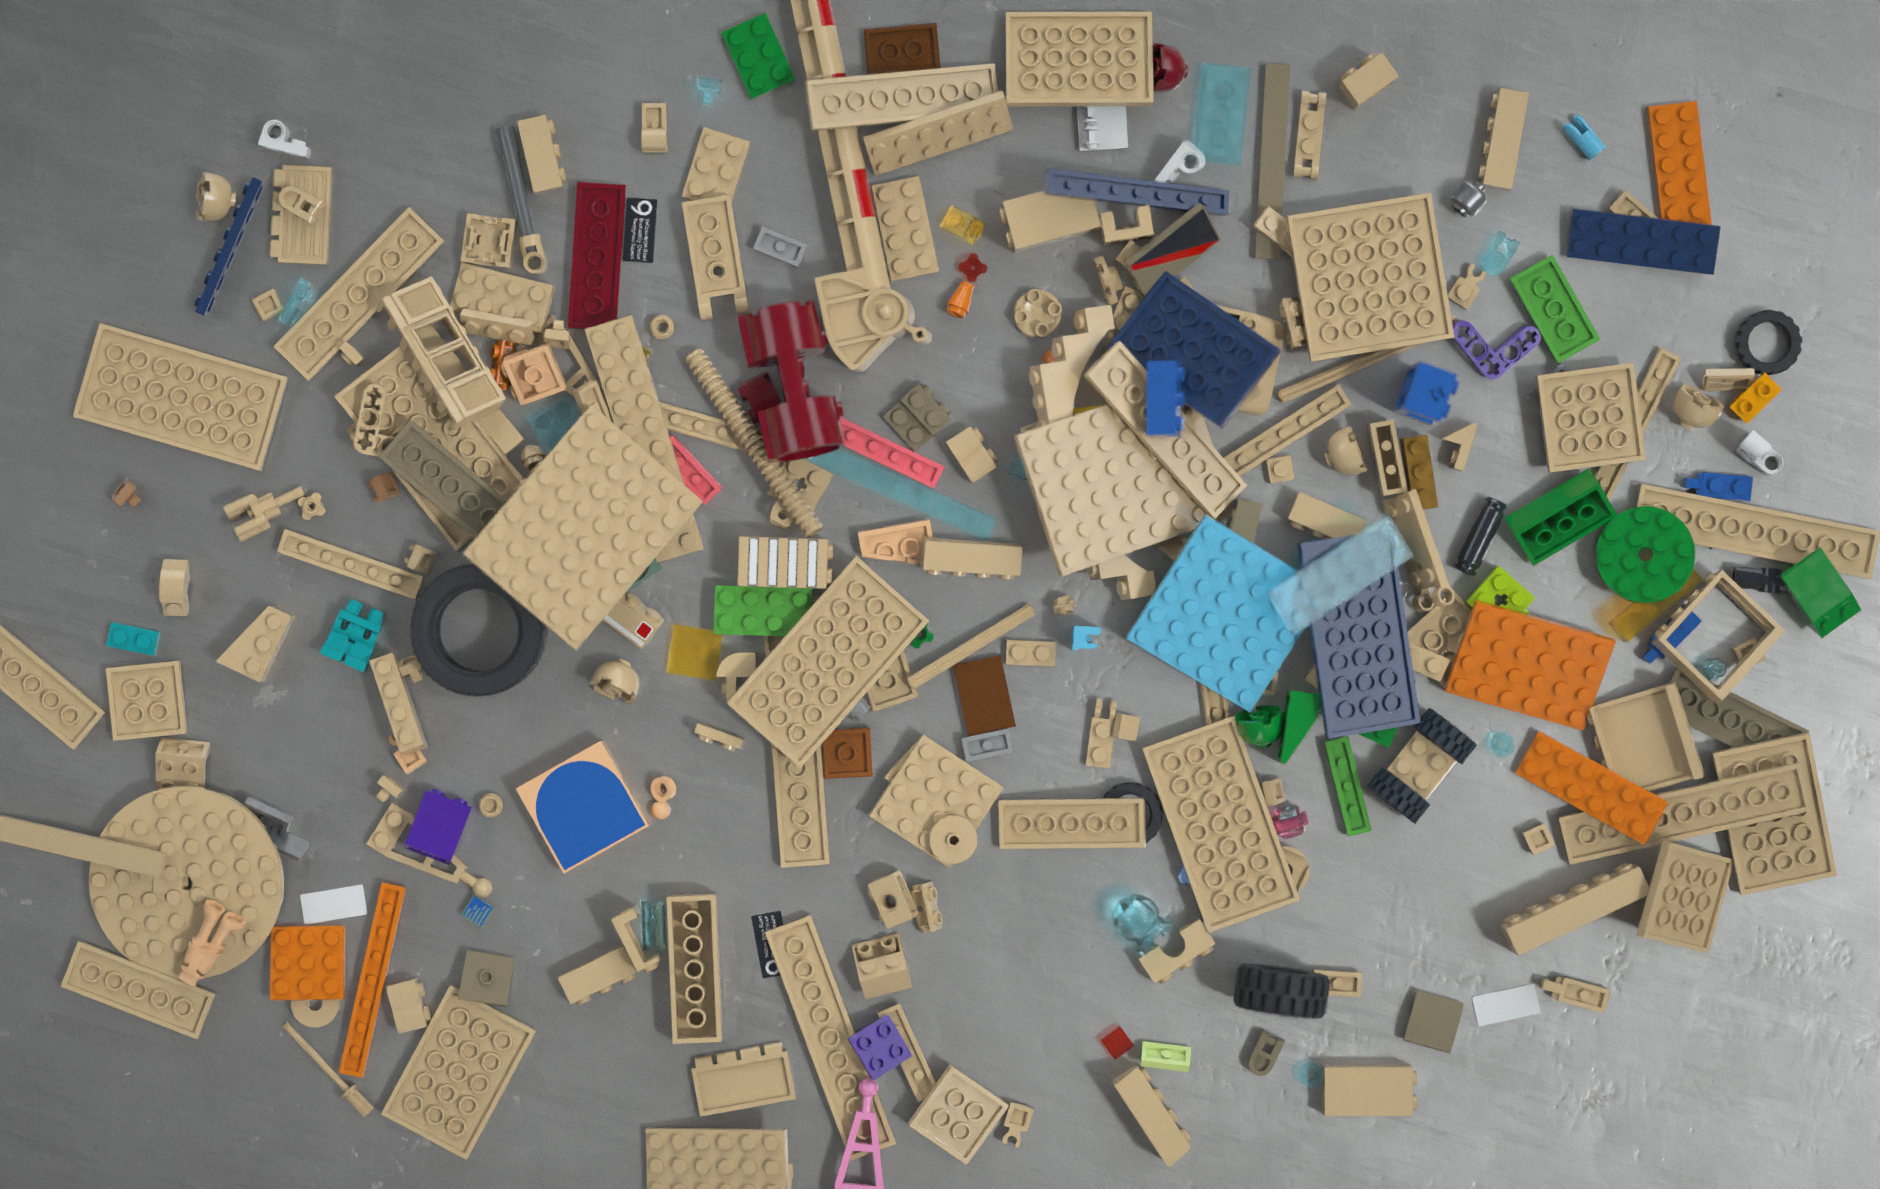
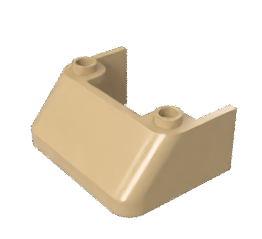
(1273, 332)

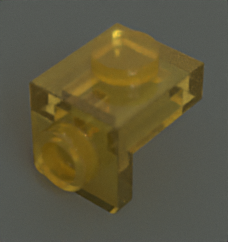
(963, 225)

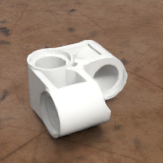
(1756, 450)

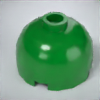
(1261, 726)

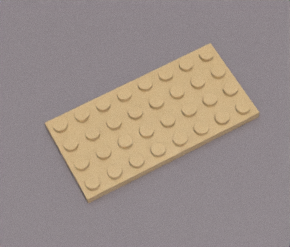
(180, 397)
(409, 400)
(827, 661)
(1221, 824)

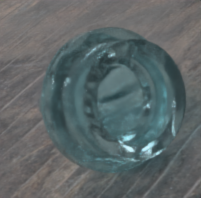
(1714, 668)

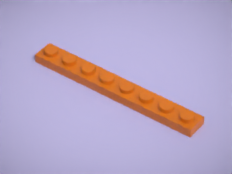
(372, 979)

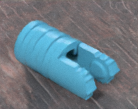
(1585, 139)

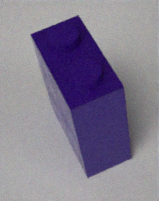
(437, 826)

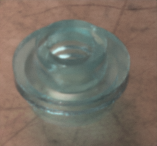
(1510, 744)
(1310, 1082)

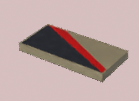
(1173, 249)

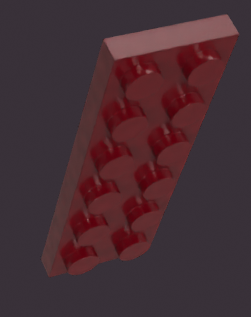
(596, 254)

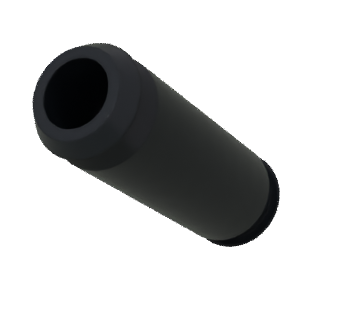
(1480, 536)

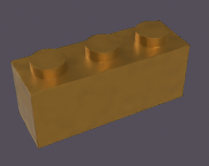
(1419, 469)

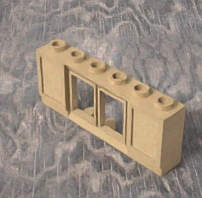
(463, 396)

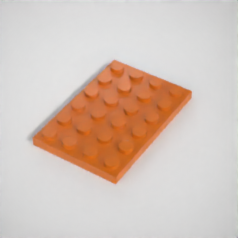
(1529, 665)

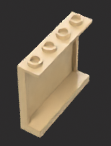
(1647, 737)

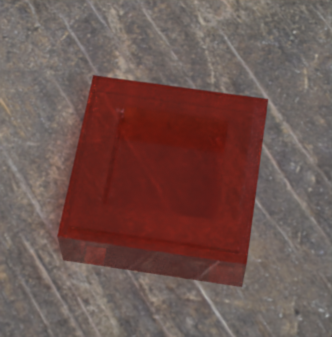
(1117, 1042)

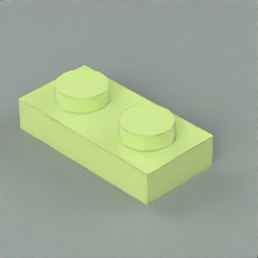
(1165, 1056)

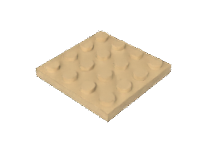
(1590, 417)
(930, 787)
(1685, 897)

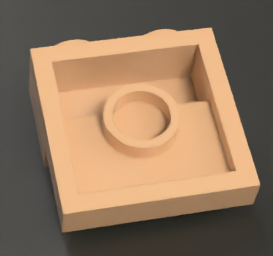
(533, 374)

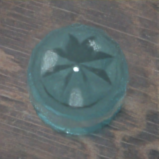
(1139, 921)

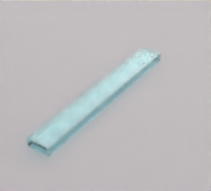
(907, 492)

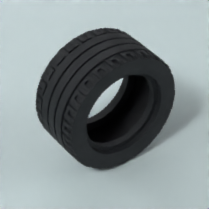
(437, 662)

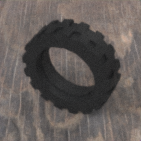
(1793, 336)
(1150, 797)

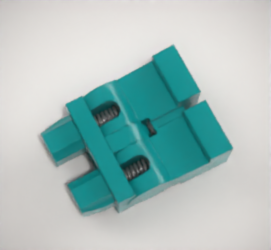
(339, 644)

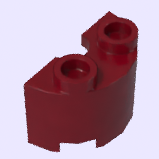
(759, 393)

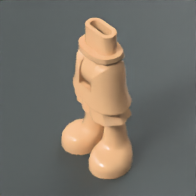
(203, 952)

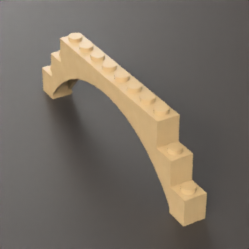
(1053, 399)

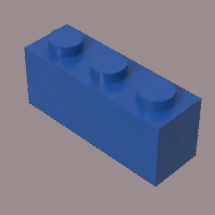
(1165, 398)

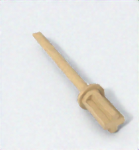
(350, 1094)

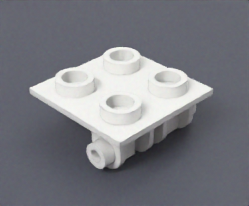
(1102, 127)

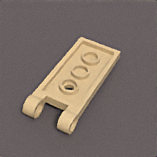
(713, 244)
(1425, 568)

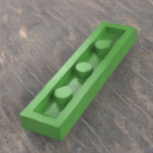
(1347, 786)

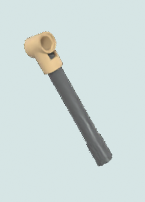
(529, 242)

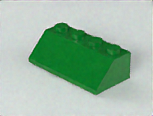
(1561, 517)

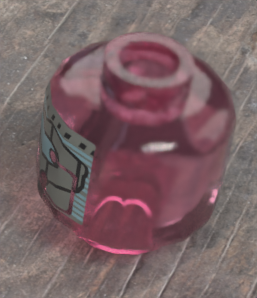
(1290, 822)

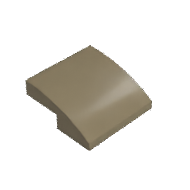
(1433, 1021)

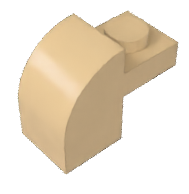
(174, 587)
(734, 666)

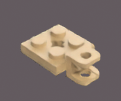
(816, 481)

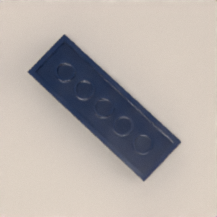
(1643, 241)

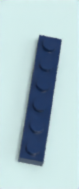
(233, 237)

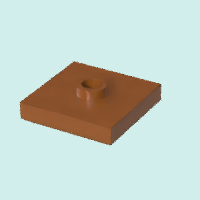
(847, 754)

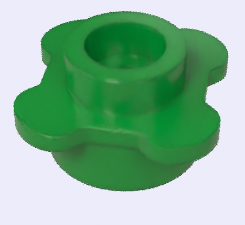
(925, 637)

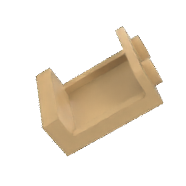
(630, 942)

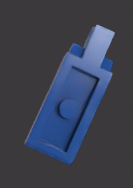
(1721, 486)
(1675, 638)

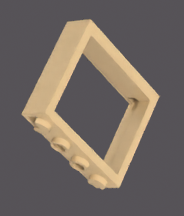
(1749, 606)

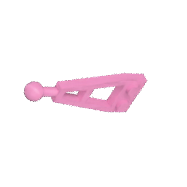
(868, 1089)

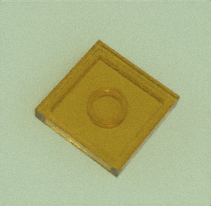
(694, 652)

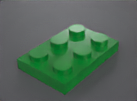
(758, 56)

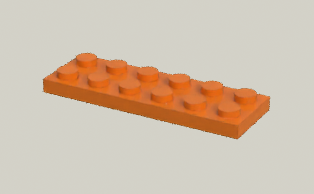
(1679, 162)
(1592, 788)

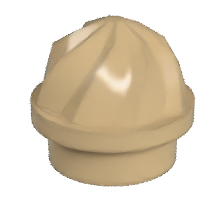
(531, 456)

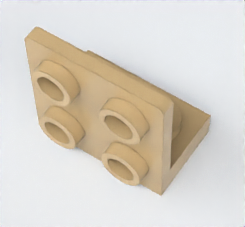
(181, 762)

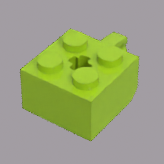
(1500, 583)

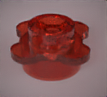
(972, 261)

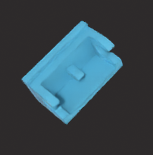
(1079, 637)

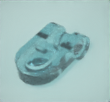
(1495, 262)

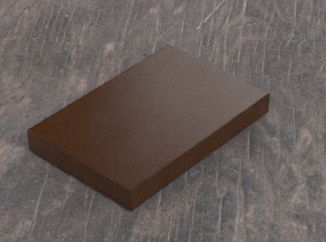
(902, 48)
(984, 695)

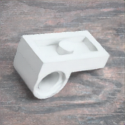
(281, 143)
(1179, 161)

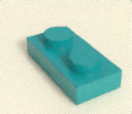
(133, 639)

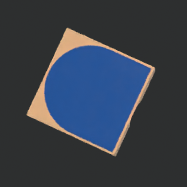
(583, 806)

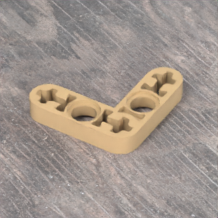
(376, 439)

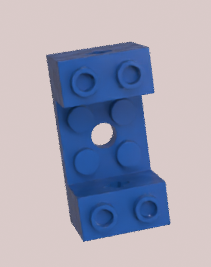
(1426, 393)

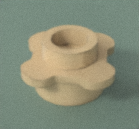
(318, 508)
(1064, 605)

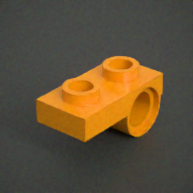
(1755, 398)

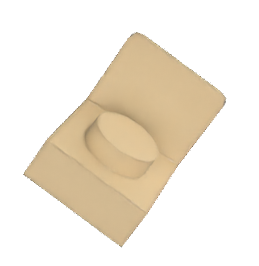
(1464, 440)

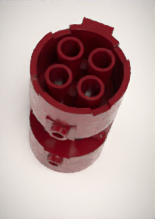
(784, 338)

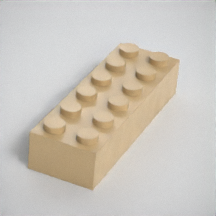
(1575, 908)
(694, 968)

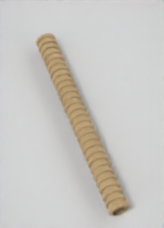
(753, 442)

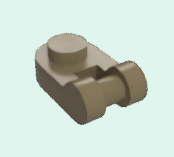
(1261, 1061)

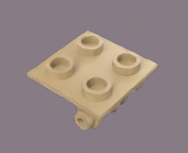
(1292, 310)

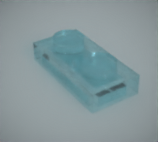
(291, 311)
(653, 925)

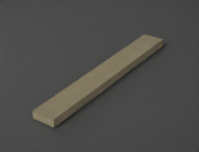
(1272, 151)

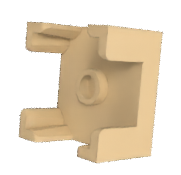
(1128, 232)

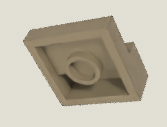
(918, 417)

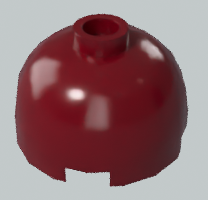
(1168, 68)

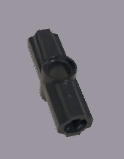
(1761, 579)

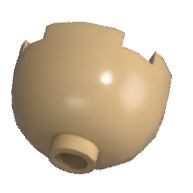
(214, 197)
(1695, 408)
(1345, 453)
(616, 680)

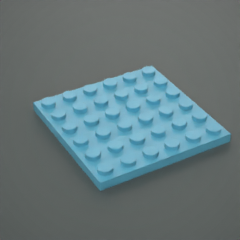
(1216, 614)

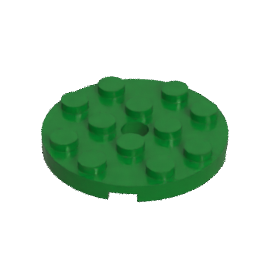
(1645, 580)

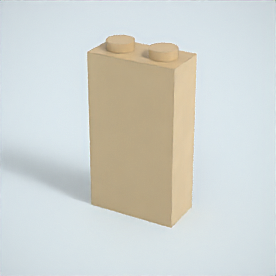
(1368, 1090)

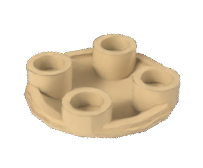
(1037, 313)

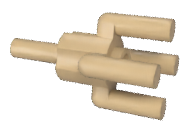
(259, 510)

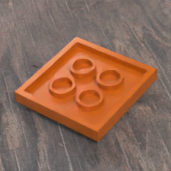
(307, 963)

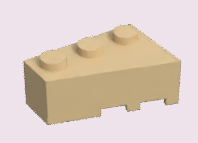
(259, 644)

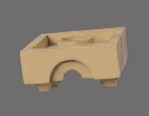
(493, 236)

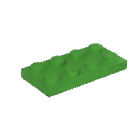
(1554, 309)
(759, 609)

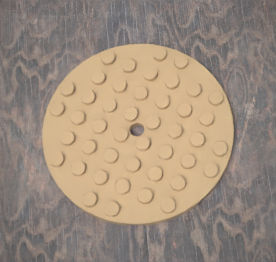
(215, 846)

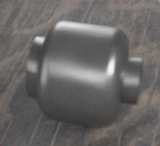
(1468, 198)

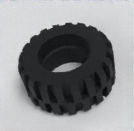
(1281, 991)

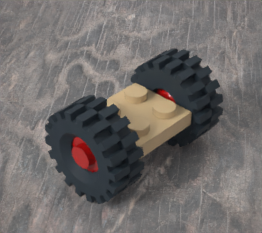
(1422, 765)

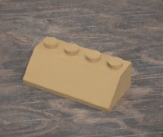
(1152, 1115)

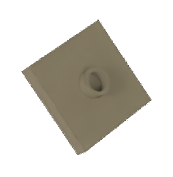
(486, 978)

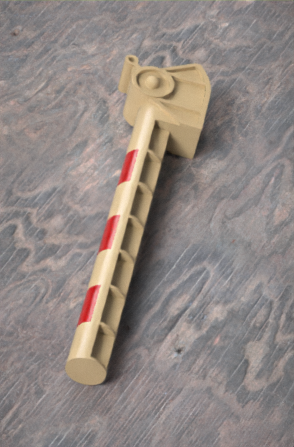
(857, 304)

